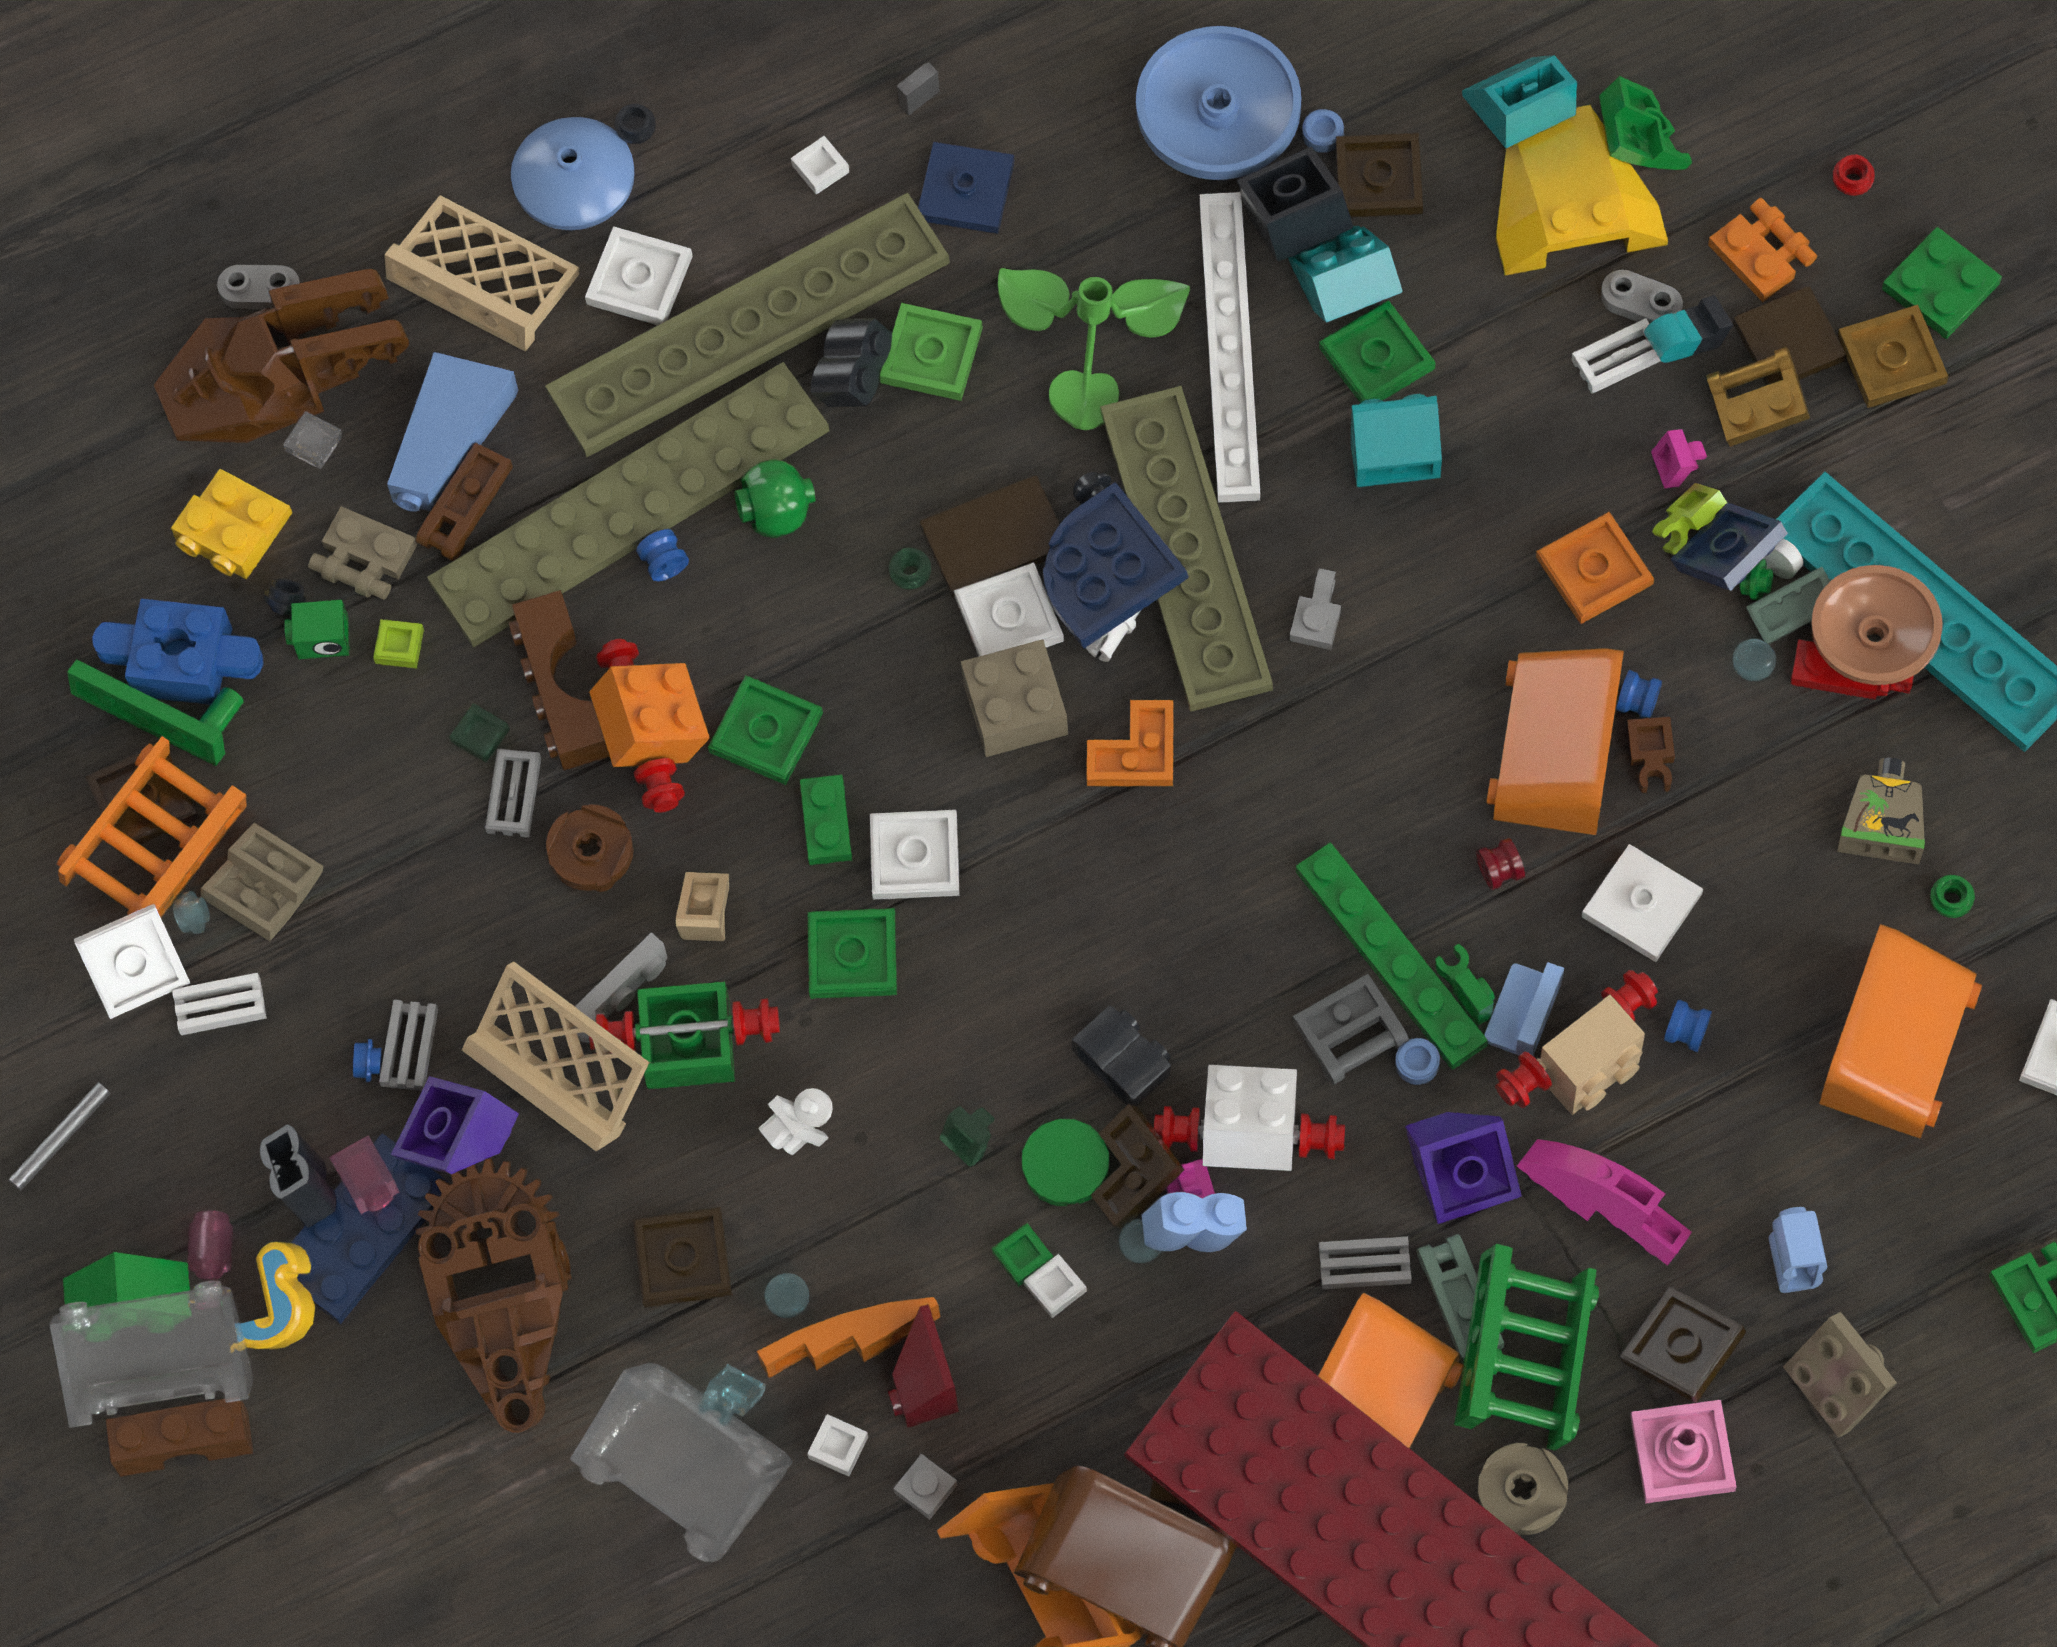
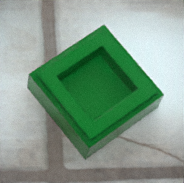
(1021, 1254)

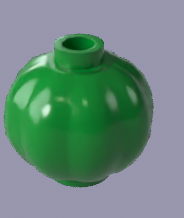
(774, 497)

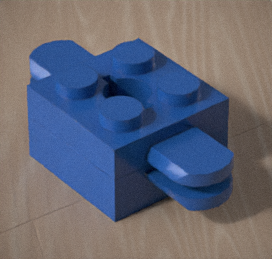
(178, 668)

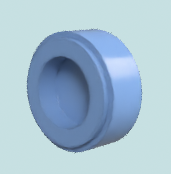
(1321, 130)
(1417, 1061)

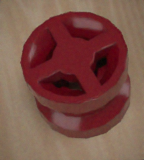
(1500, 863)

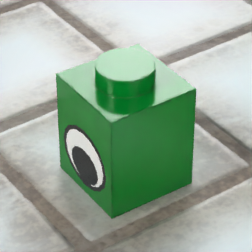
(318, 629)

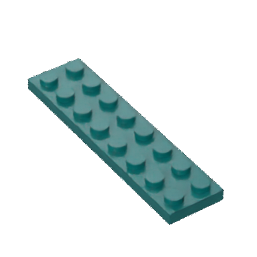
(1977, 650)

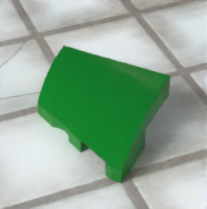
(1637, 127)

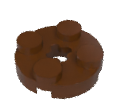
(601, 869)

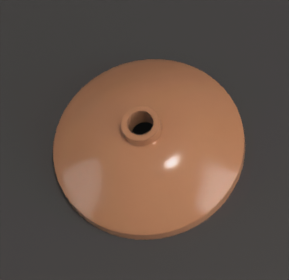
(1879, 603)

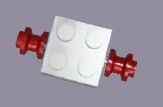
(1250, 1121)

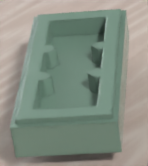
(1788, 607)

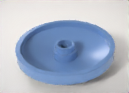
(1218, 102)

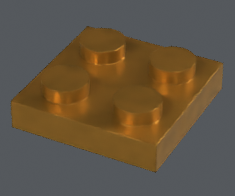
(1892, 356)

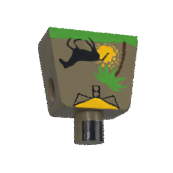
(1885, 816)

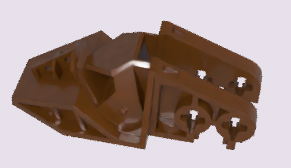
(240, 387)

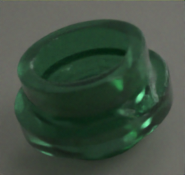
(905, 558)

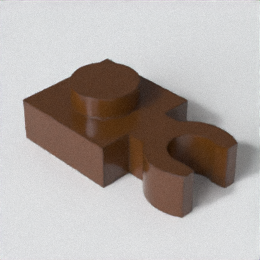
(1651, 746)

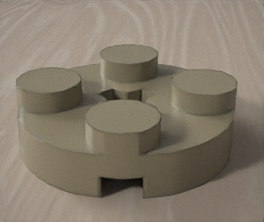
(1529, 1465)

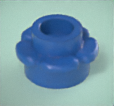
(366, 1060)

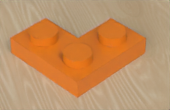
(1143, 758)

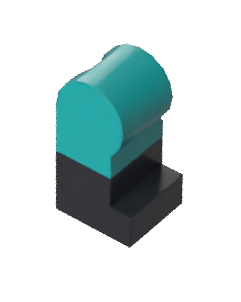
(1689, 330)

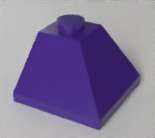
(1463, 1163)

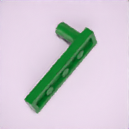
(198, 737)

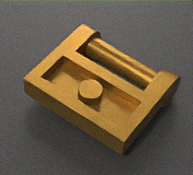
(1763, 408)

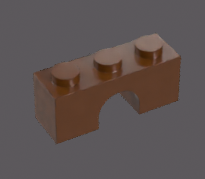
(207, 1428)

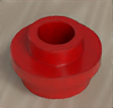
(1853, 165)

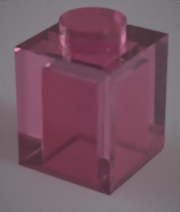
(365, 1176)

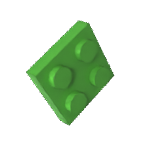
(931, 351)

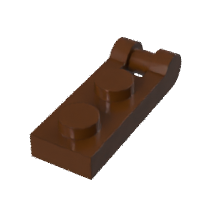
(464, 501)

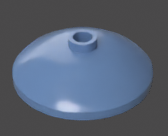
(575, 192)

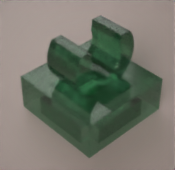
(967, 1134)

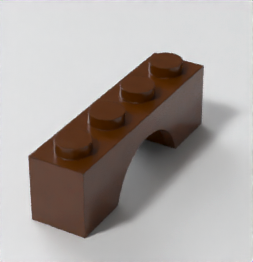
(547, 636)

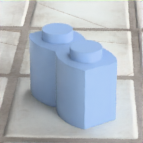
(1194, 1222)
(1797, 1250)

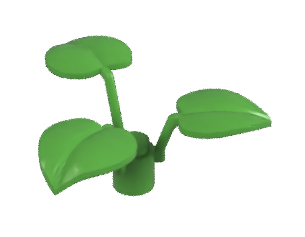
(1034, 298)

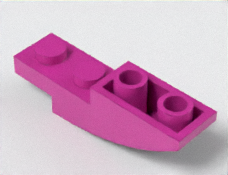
(1595, 1183)

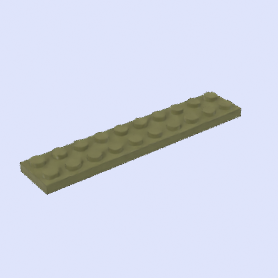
(747, 324)
(628, 503)

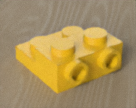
(230, 524)

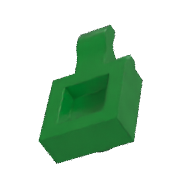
(1472, 993)

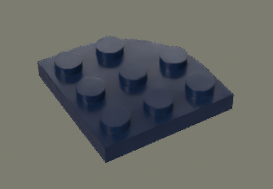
(1106, 566)

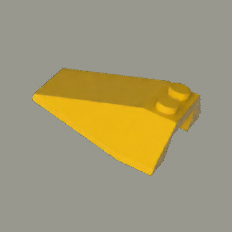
(1570, 194)

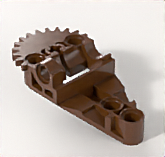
(507, 1321)

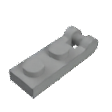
(619, 985)

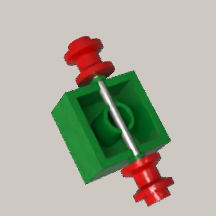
(690, 1032)

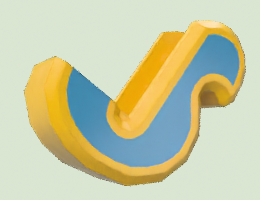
(286, 1299)

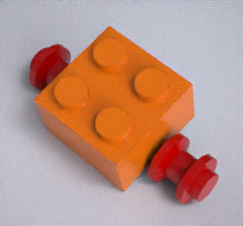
(648, 720)

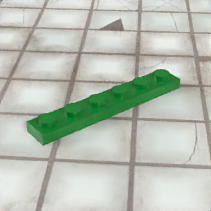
(1391, 956)

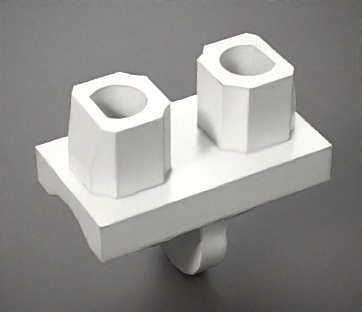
(795, 1121)

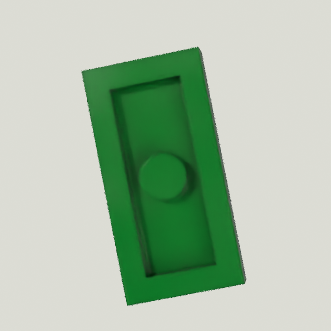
(826, 819)

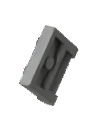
(1341, 1018)

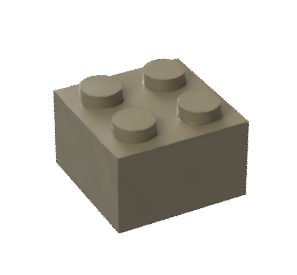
(1014, 698)

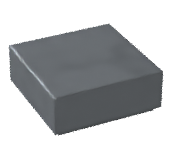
(918, 88)

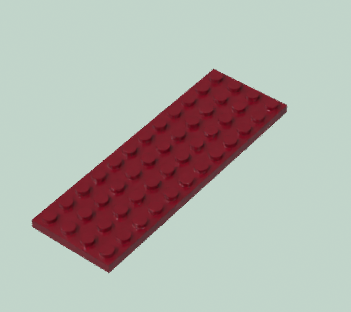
(1354, 1511)

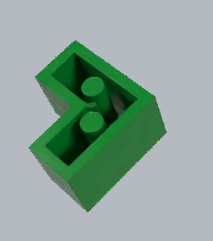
(125, 1278)

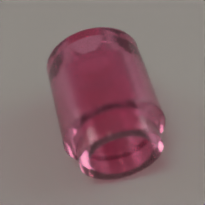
(210, 1245)

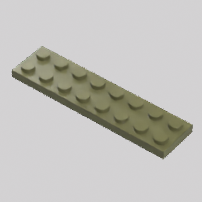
(1171, 488)

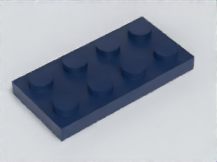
(354, 1248)

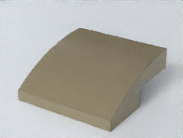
(262, 881)

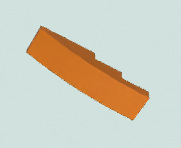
(866, 1330)

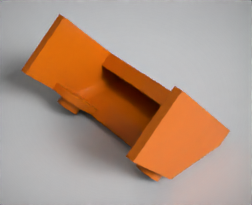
(999, 1533)

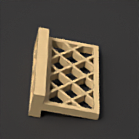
(458, 293)
(544, 1081)

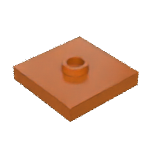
(1594, 567)

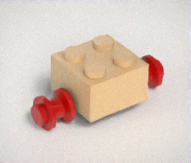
(1587, 1054)

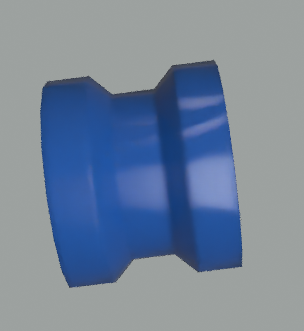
(662, 555)
(1638, 695)
(1687, 1025)

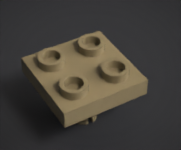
(1840, 1374)

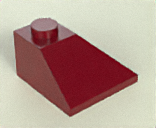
(922, 1375)

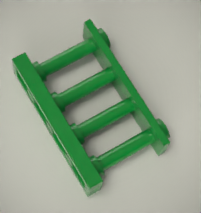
(1484, 1358)

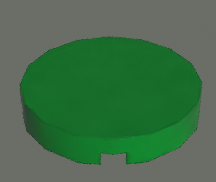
(1065, 1162)

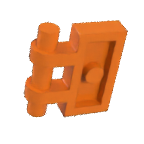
(1753, 258)

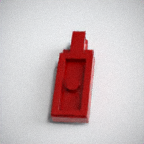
(1814, 673)

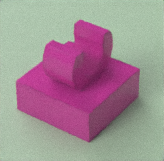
(1676, 457)
(1193, 1180)

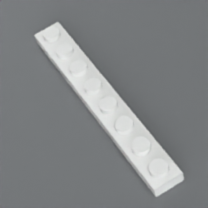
(1229, 347)

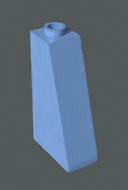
(453, 411)

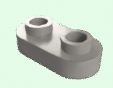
(257, 282)
(1640, 299)

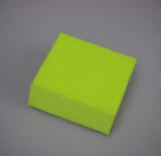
(398, 643)

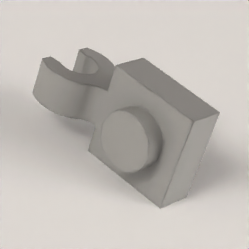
(1317, 618)

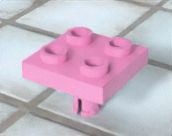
(1683, 1451)

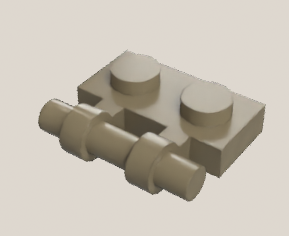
(365, 542)

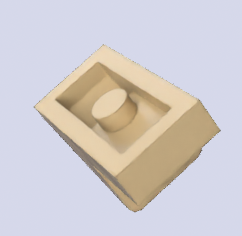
(703, 906)

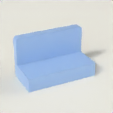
(1524, 1008)

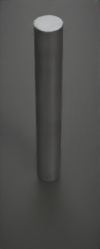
(59, 1136)

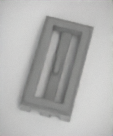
(509, 826)
(413, 1010)
(1365, 1246)

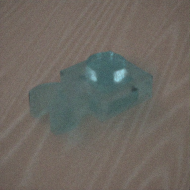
(731, 1393)

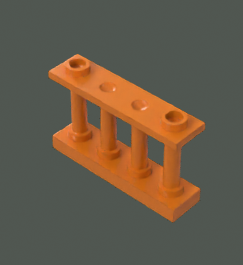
(195, 842)

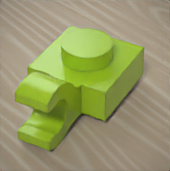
(1691, 510)

